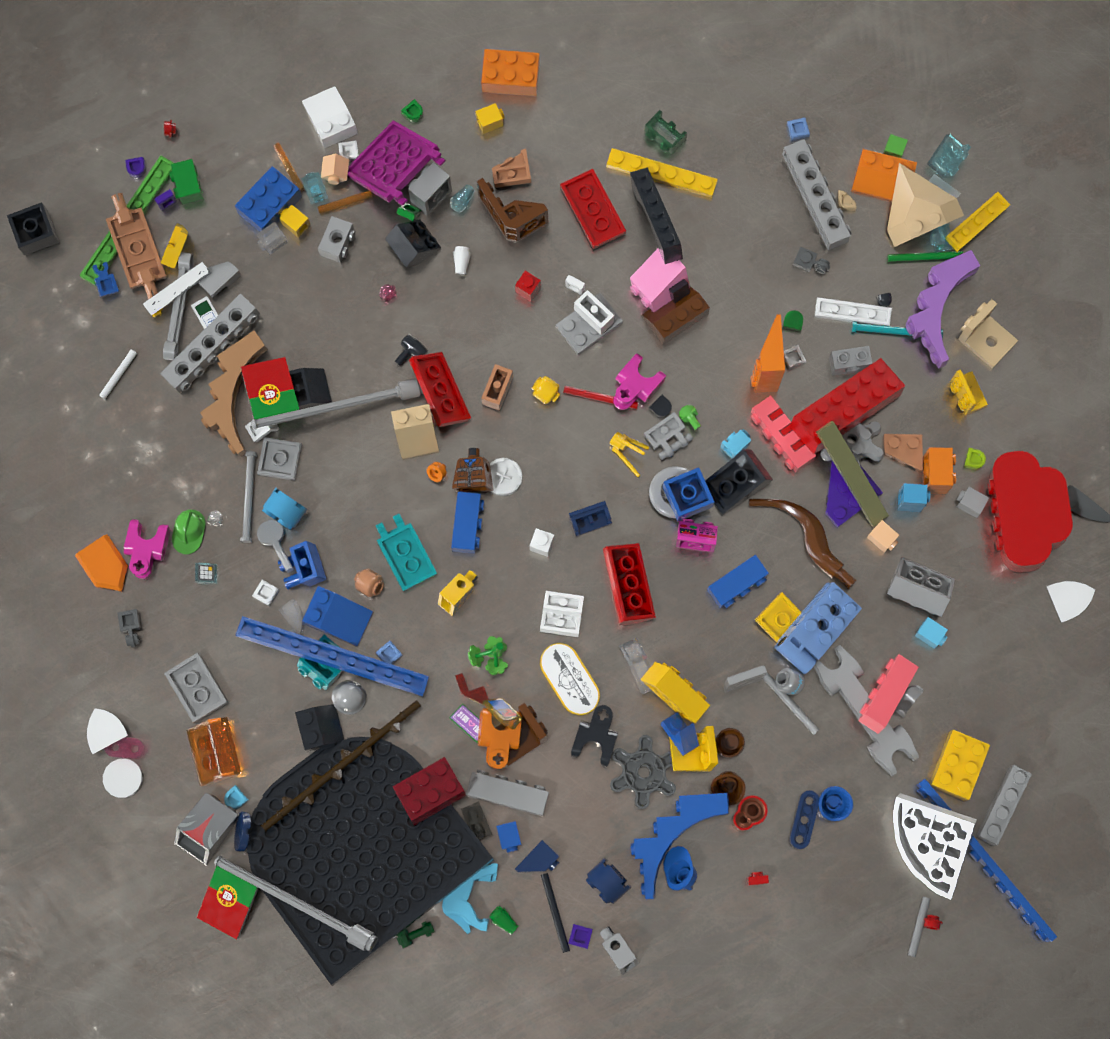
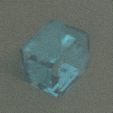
(314, 187)

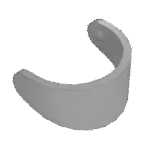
(908, 699)

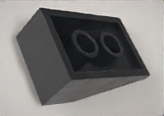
(737, 480)

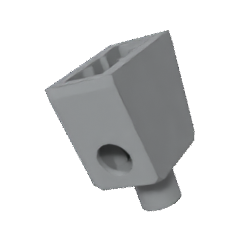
(622, 957)

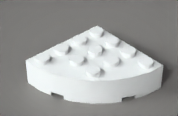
(932, 842)

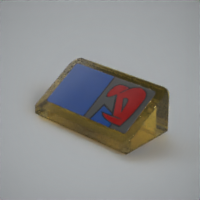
(503, 712)

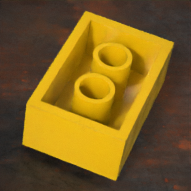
(675, 691)
(959, 765)

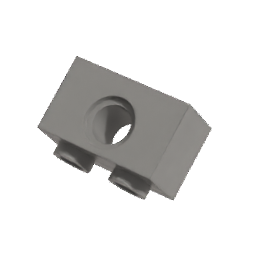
(335, 229)
(850, 360)

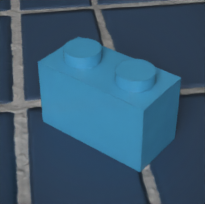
(913, 497)

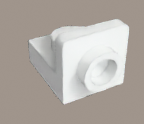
(261, 432)

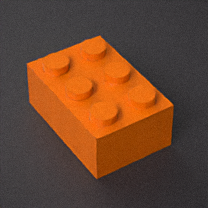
(510, 72)

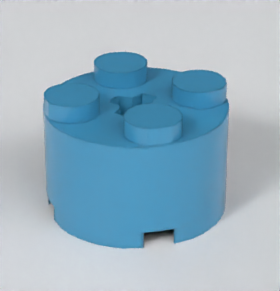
(284, 508)

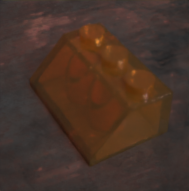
(213, 751)

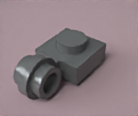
(806, 259)
(128, 622)

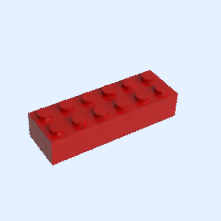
(848, 403)

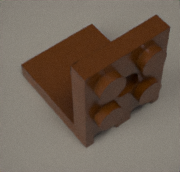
(531, 734)

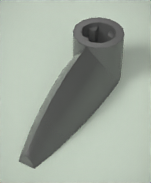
(1085, 506)

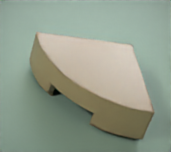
(845, 202)

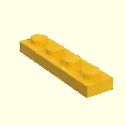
(977, 221)

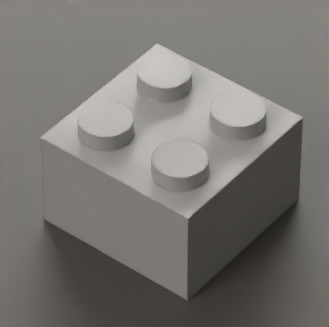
(429, 188)

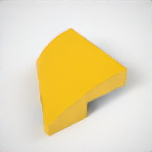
(174, 246)

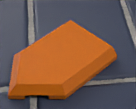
(103, 564)

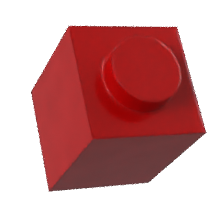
(528, 286)

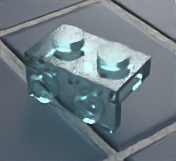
(948, 156)
(937, 238)

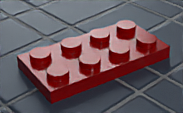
(593, 208)
(440, 389)

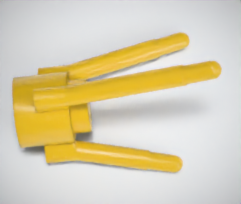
(621, 442)

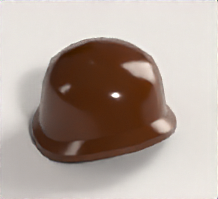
(729, 783)

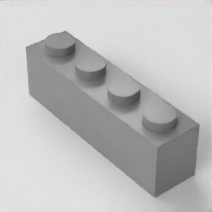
(507, 793)
(1003, 805)

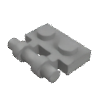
(664, 431)

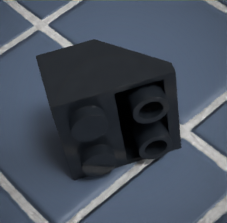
(412, 242)
(310, 387)

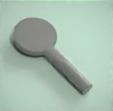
(270, 534)

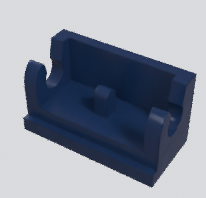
(590, 518)

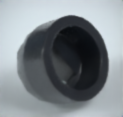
(884, 299)

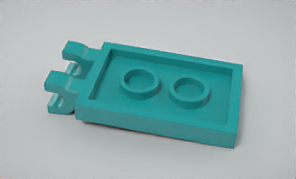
(405, 554)

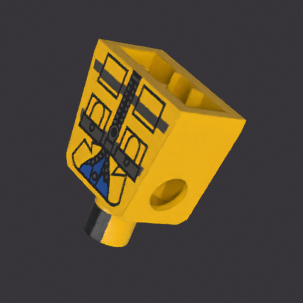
(457, 592)

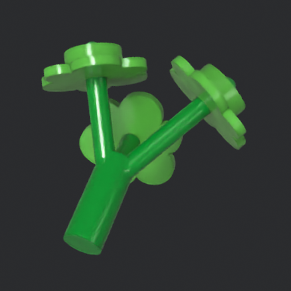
(494, 649)

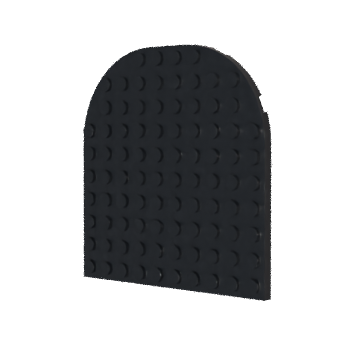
(357, 852)

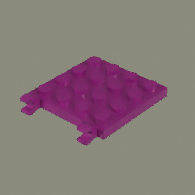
(393, 161)

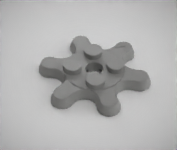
(863, 446)

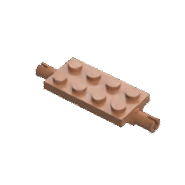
(135, 247)

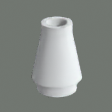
(461, 259)

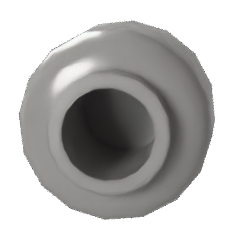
(790, 681)

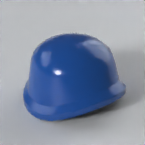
(835, 803)

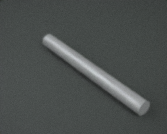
(791, 704)

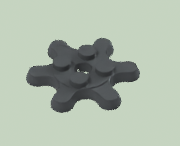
(632, 780)

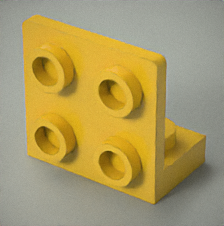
(968, 392)
(701, 758)

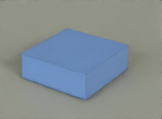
(798, 129)
(389, 653)

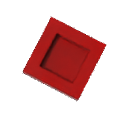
(757, 879)

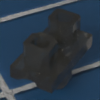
(476, 820)

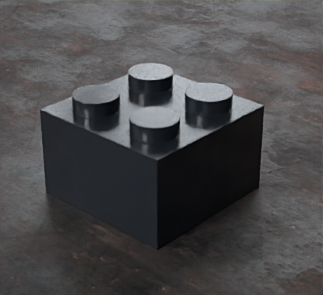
(33, 229)

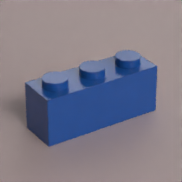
(467, 522)
(738, 582)

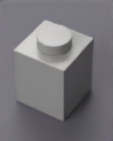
(972, 501)

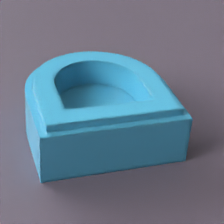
(235, 798)

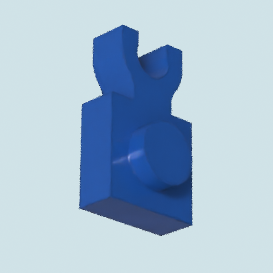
(105, 283)

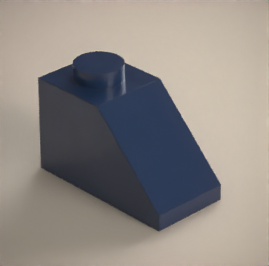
(539, 859)

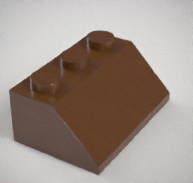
(676, 317)

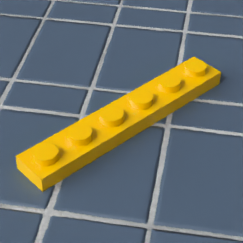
(663, 173)

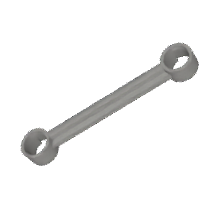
(171, 346)

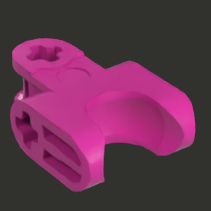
(635, 385)
(145, 551)

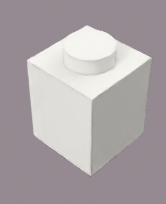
(541, 542)

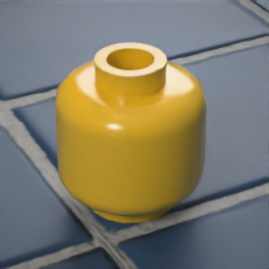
(545, 389)

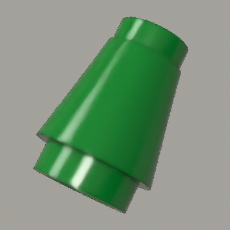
(503, 919)

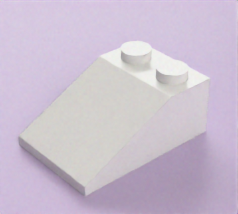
(330, 117)

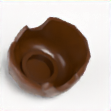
(730, 742)

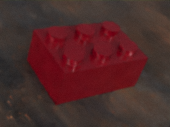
(429, 791)

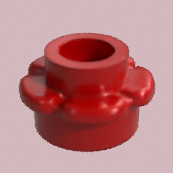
(169, 128)
(932, 922)

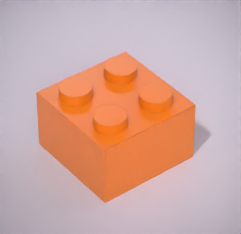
(938, 470)

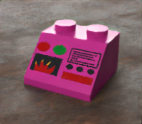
(696, 536)

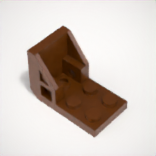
(523, 220)

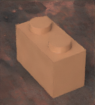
(497, 387)

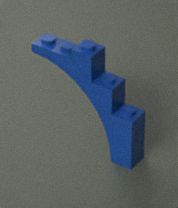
(652, 850)

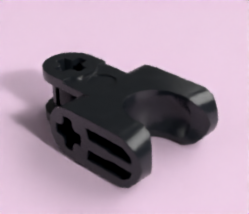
(598, 732)

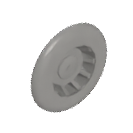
(656, 489)

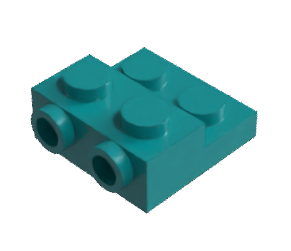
(322, 675)

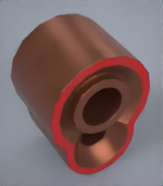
(749, 813)

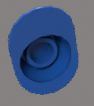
(679, 869)

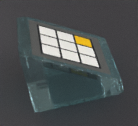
(205, 573)

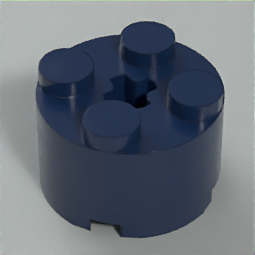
(607, 881)

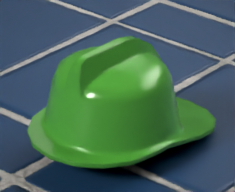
(188, 531)

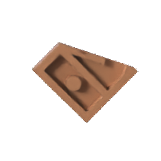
(512, 171)
(904, 448)

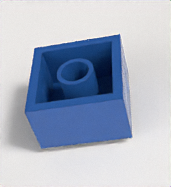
(688, 494)

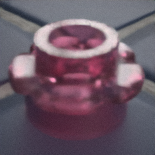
(387, 292)

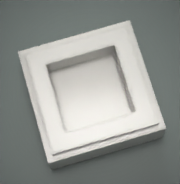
(348, 150)
(575, 285)
(794, 357)
(265, 592)

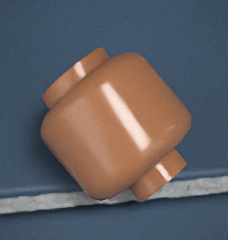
(369, 582)

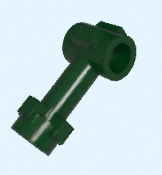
(405, 937)

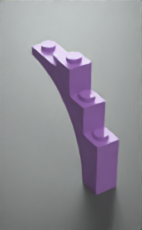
(928, 322)

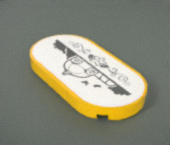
(569, 679)

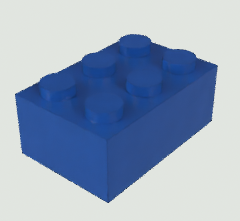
(268, 199)

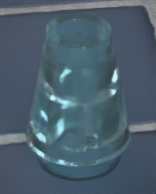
(461, 198)

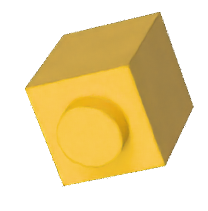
(490, 118)
(294, 220)

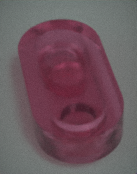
(125, 748)

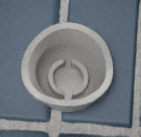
(349, 697)

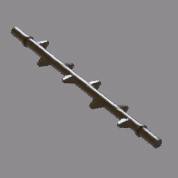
(336, 772)

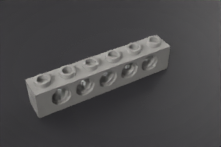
(803, 151)
(200, 344)

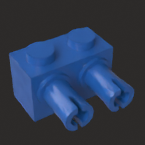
(307, 564)

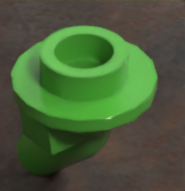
(688, 414)

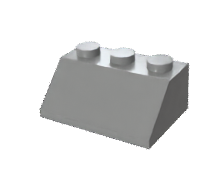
(921, 587)

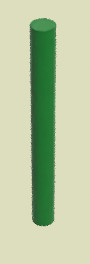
(923, 256)

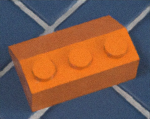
(878, 174)

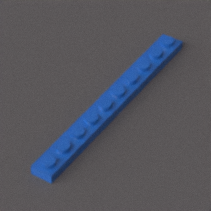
(332, 656)
(991, 869)

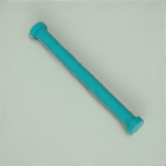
(881, 329)

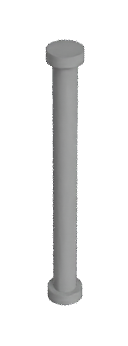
(248, 497)

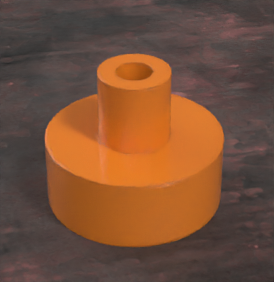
(436, 471)

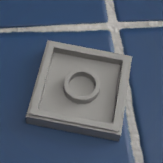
(279, 459)

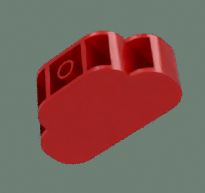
(1028, 509)

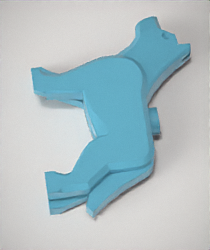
(457, 905)

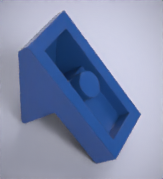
(682, 735)

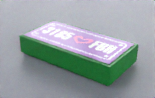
(466, 721)

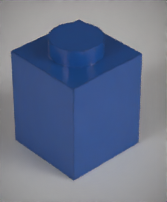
(509, 836)

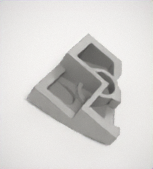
(221, 276)

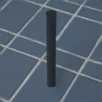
(555, 913)

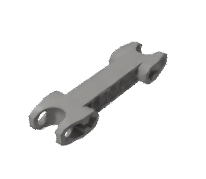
(846, 682)

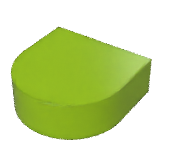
(974, 459)

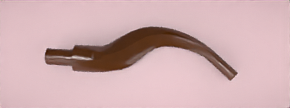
(815, 539)

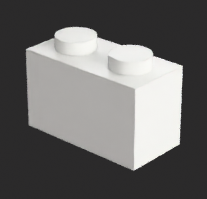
(594, 312)

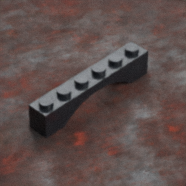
(661, 224)

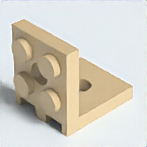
(982, 327)

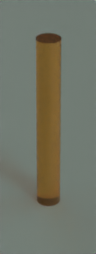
(289, 168)
(345, 201)

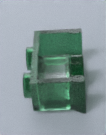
(664, 133)

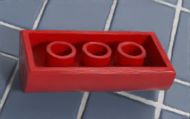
(629, 583)

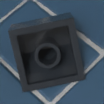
(319, 727)

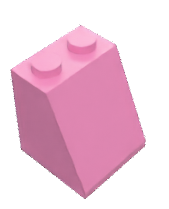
(655, 279)

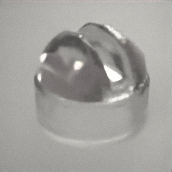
(215, 518)

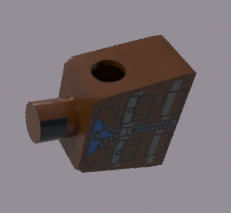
(472, 473)

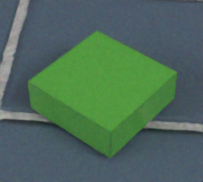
(895, 146)

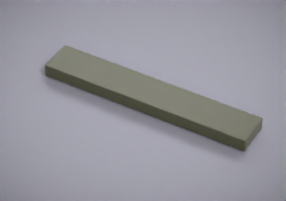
(852, 473)

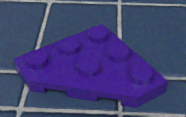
(840, 501)

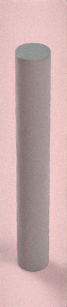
(919, 927)

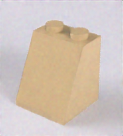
(415, 431)

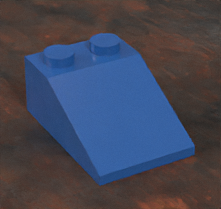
(337, 616)

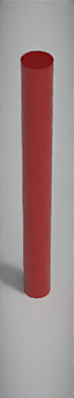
(593, 395)

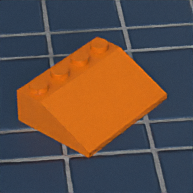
(770, 365)

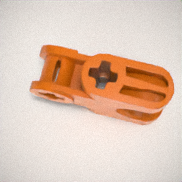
(497, 740)

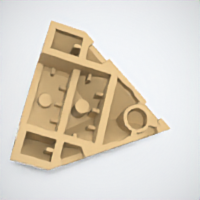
(918, 207)

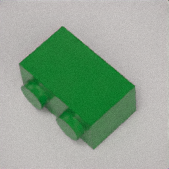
(186, 181)

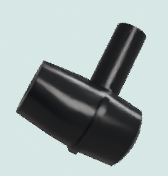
(411, 346)

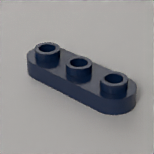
(810, 813)

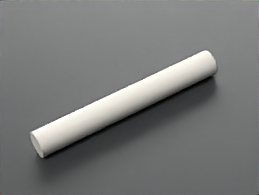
(117, 375)

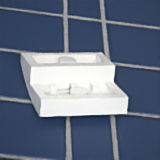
(561, 614)

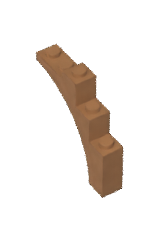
(225, 389)

